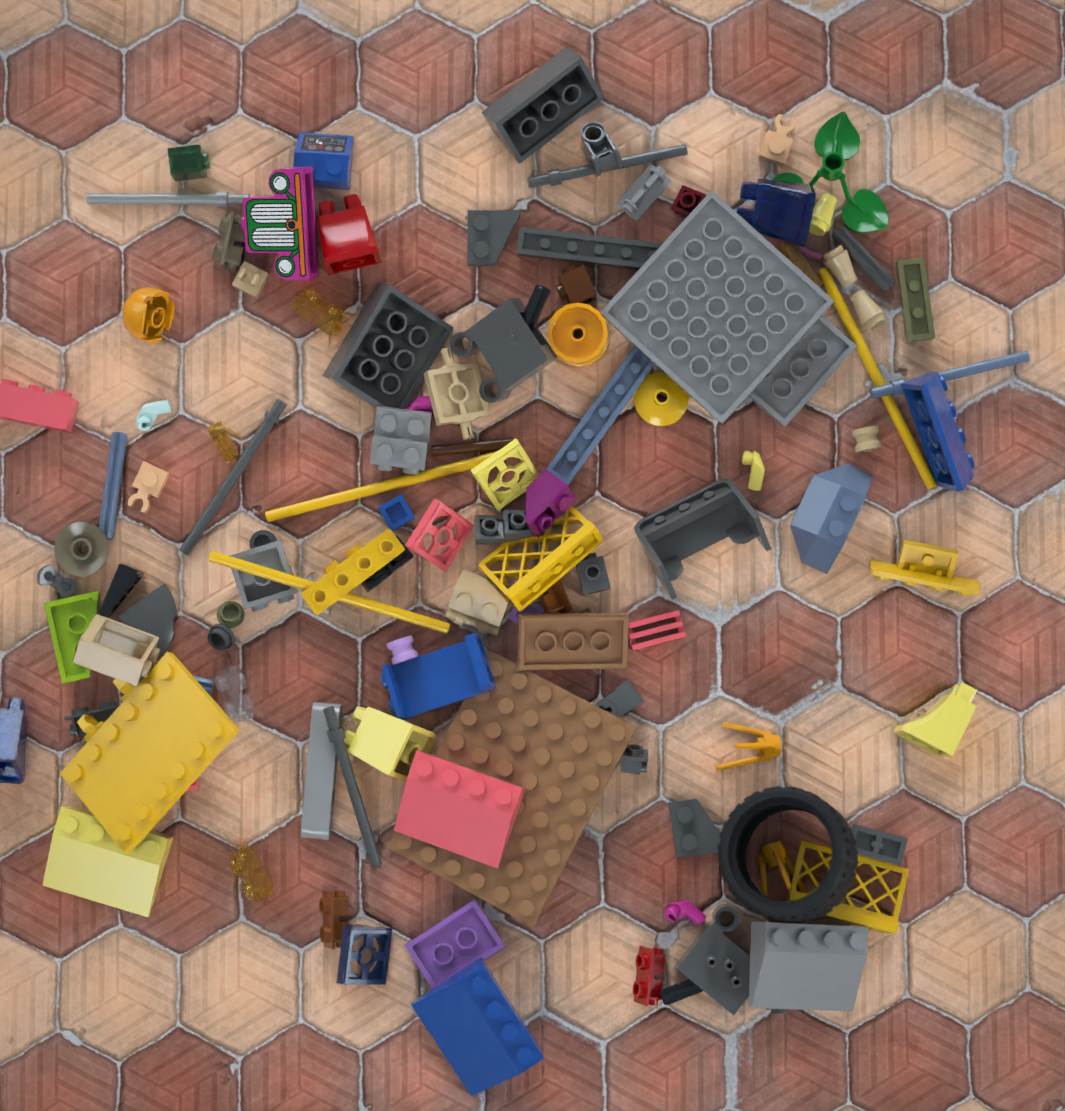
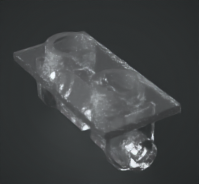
(229, 685)

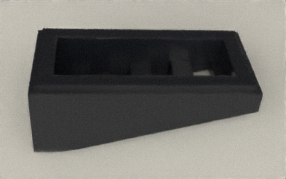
(121, 585)

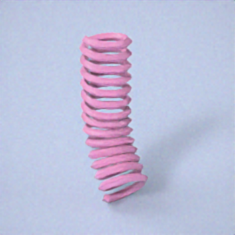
(810, 254)

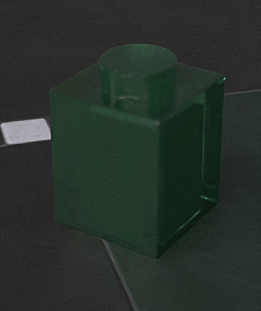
(188, 162)

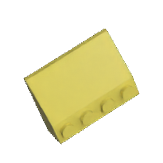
(94, 867)

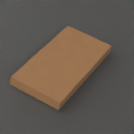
(572, 641)

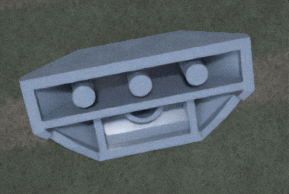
(828, 514)

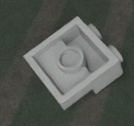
(401, 439)
(256, 590)

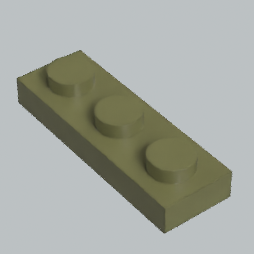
(915, 300)

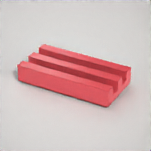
(678, 624)

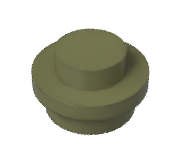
(230, 614)

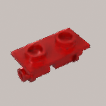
(646, 988)

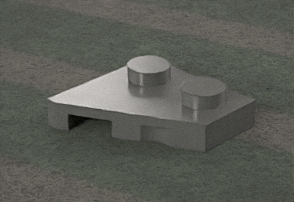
(692, 829)

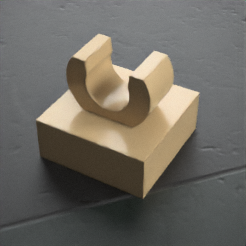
(250, 280)

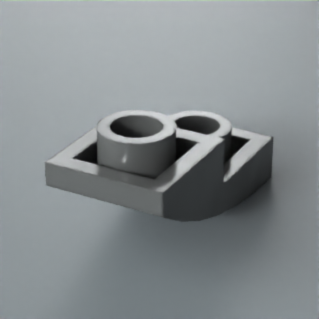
(501, 528)

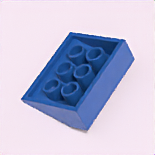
(939, 431)
(478, 1028)

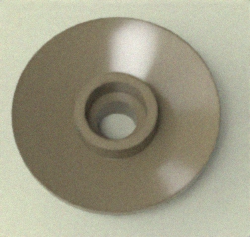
(69, 552)

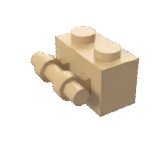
(477, 603)

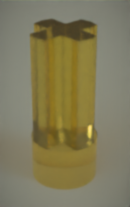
(223, 442)

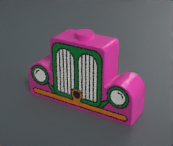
(285, 223)

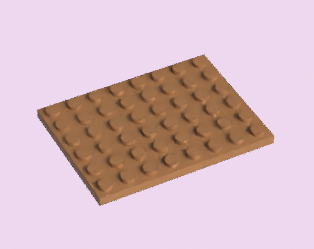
(551, 747)

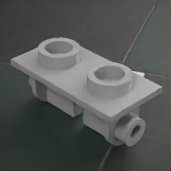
(644, 192)

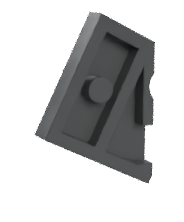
(489, 234)

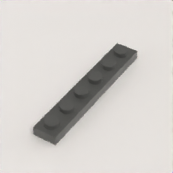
(584, 248)

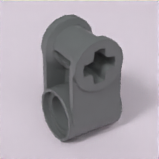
(601, 152)
(622, 699)

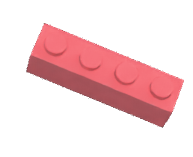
(37, 407)

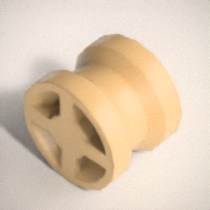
(866, 439)

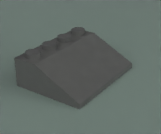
(388, 349)

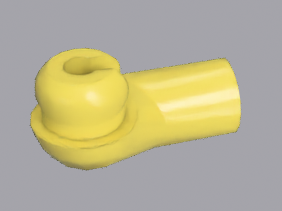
(757, 469)

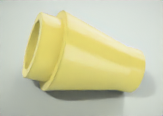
(823, 215)

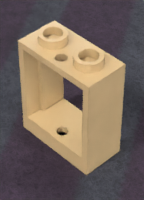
(120, 638)

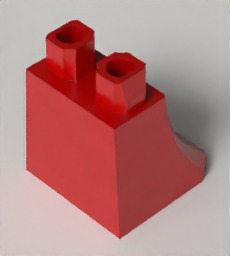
(346, 236)

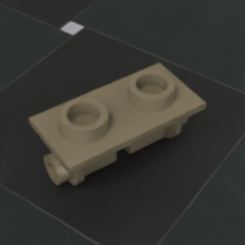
(226, 251)

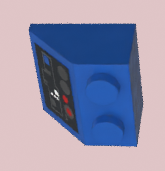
(329, 158)

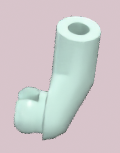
(149, 413)

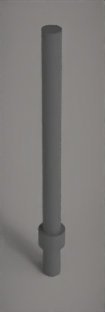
(555, 177)
(336, 736)

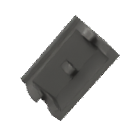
(879, 845)

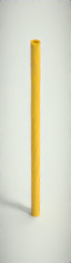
(877, 378)
(375, 488)
(349, 598)

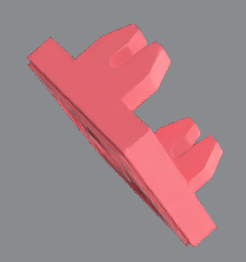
(462, 531)

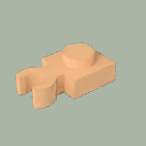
(777, 144)
(150, 482)

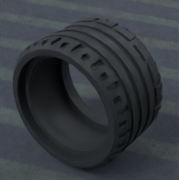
(734, 844)

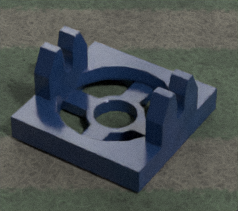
(379, 972)

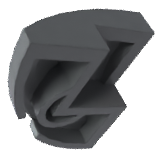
(154, 615)

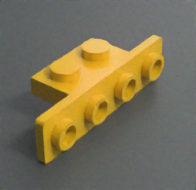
(926, 566)
(352, 571)

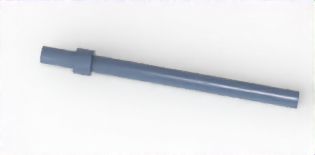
(896, 389)

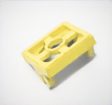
(502, 498)

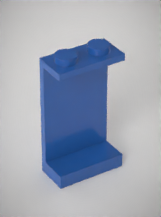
(438, 678)

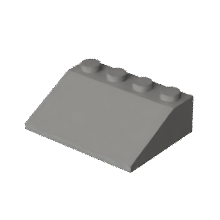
(805, 966)

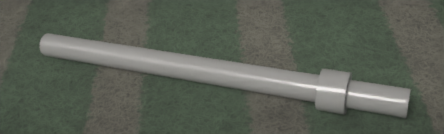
(221, 199)

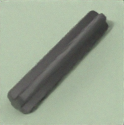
(863, 259)

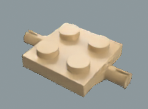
(456, 393)

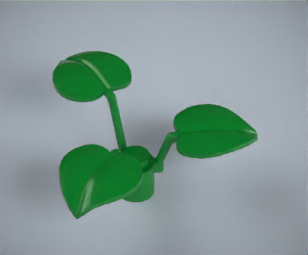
(837, 143)

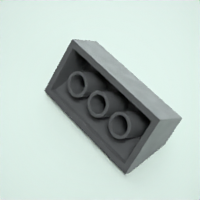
(543, 104)

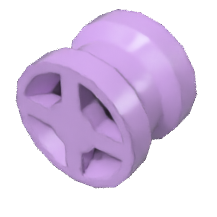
(402, 650)

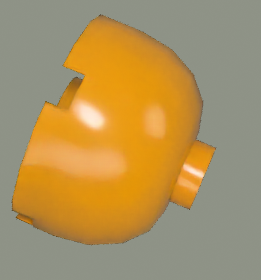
(148, 313)

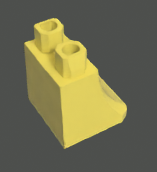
(943, 724)
(387, 741)

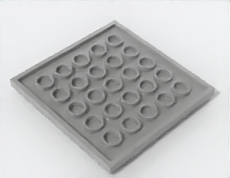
(716, 307)

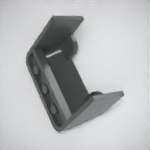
(695, 525)

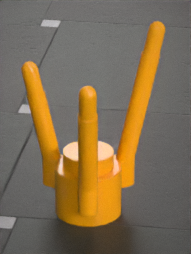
(766, 745)
(776, 855)

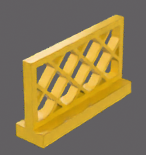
(552, 564)
(849, 913)

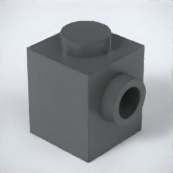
(593, 574)

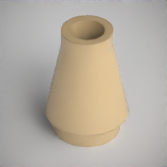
(840, 265)
(868, 312)

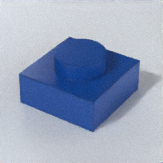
(396, 513)

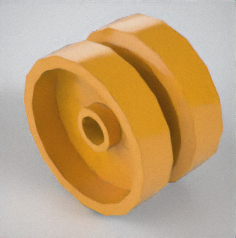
(582, 351)

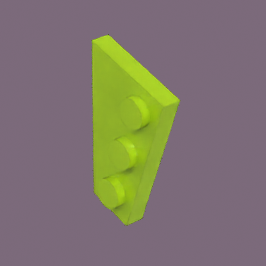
(67, 623)

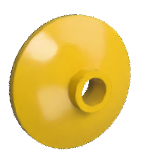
(658, 412)

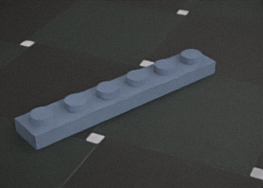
(600, 416)

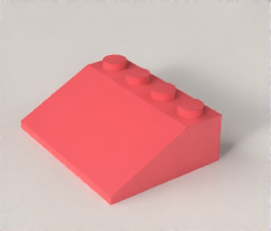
(458, 809)

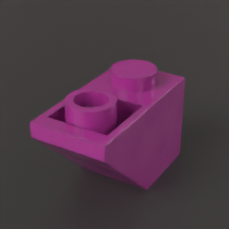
(546, 501)

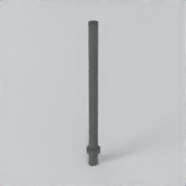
(233, 476)

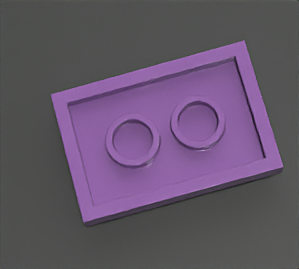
(454, 943)

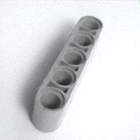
(320, 776)

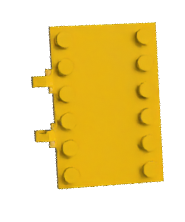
(147, 751)

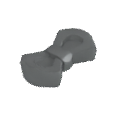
(48, 576)

